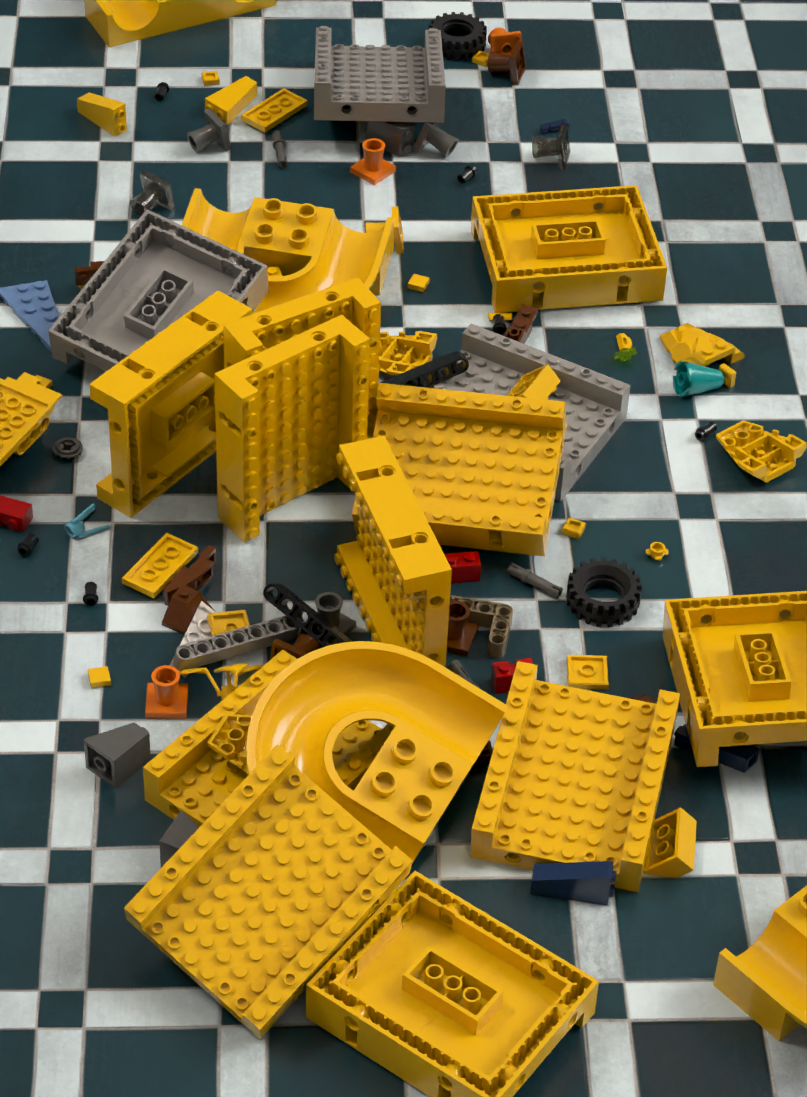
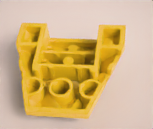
(698, 346)
(405, 351)
(759, 451)
(230, 739)

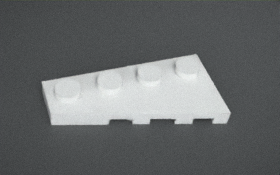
(198, 627)

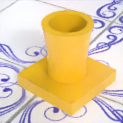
(398, 231)

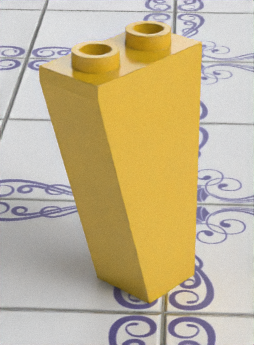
(232, 99)
(104, 112)

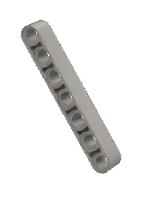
(234, 643)

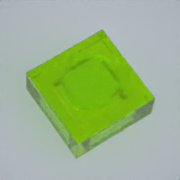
(625, 354)

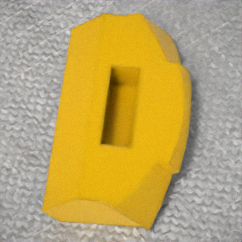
(507, 316)
(623, 341)

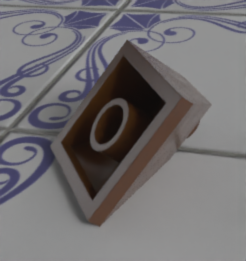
(182, 609)

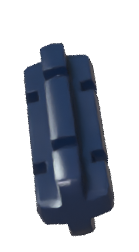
(553, 126)

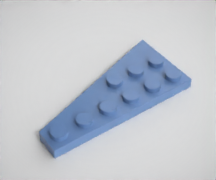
(33, 306)

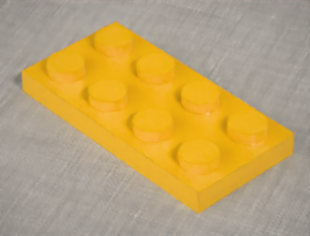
(274, 110)
(160, 565)

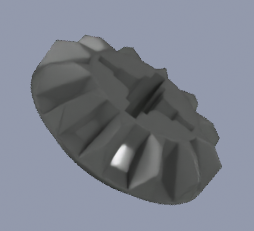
(68, 443)

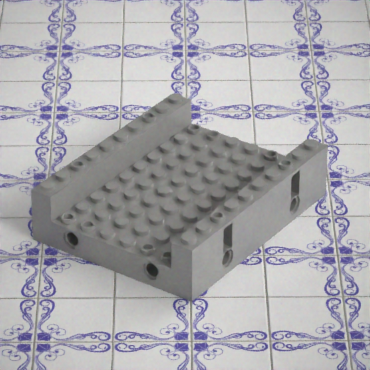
(379, 81)
(147, 286)
(592, 400)

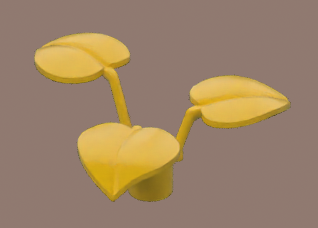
(235, 669)

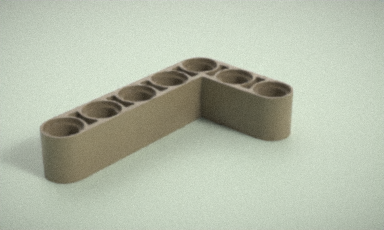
(493, 616)

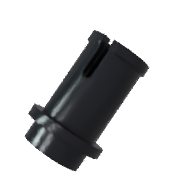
(162, 89)
(470, 171)
(499, 326)
(703, 432)
(25, 547)
(90, 597)

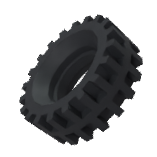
(464, 46)
(608, 575)

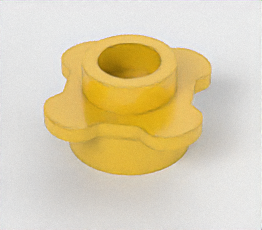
(657, 551)

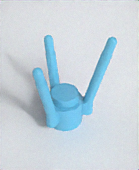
(76, 526)

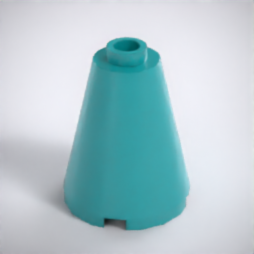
(695, 379)

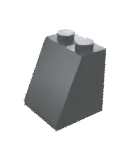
(396, 135)
(118, 753)
(176, 835)

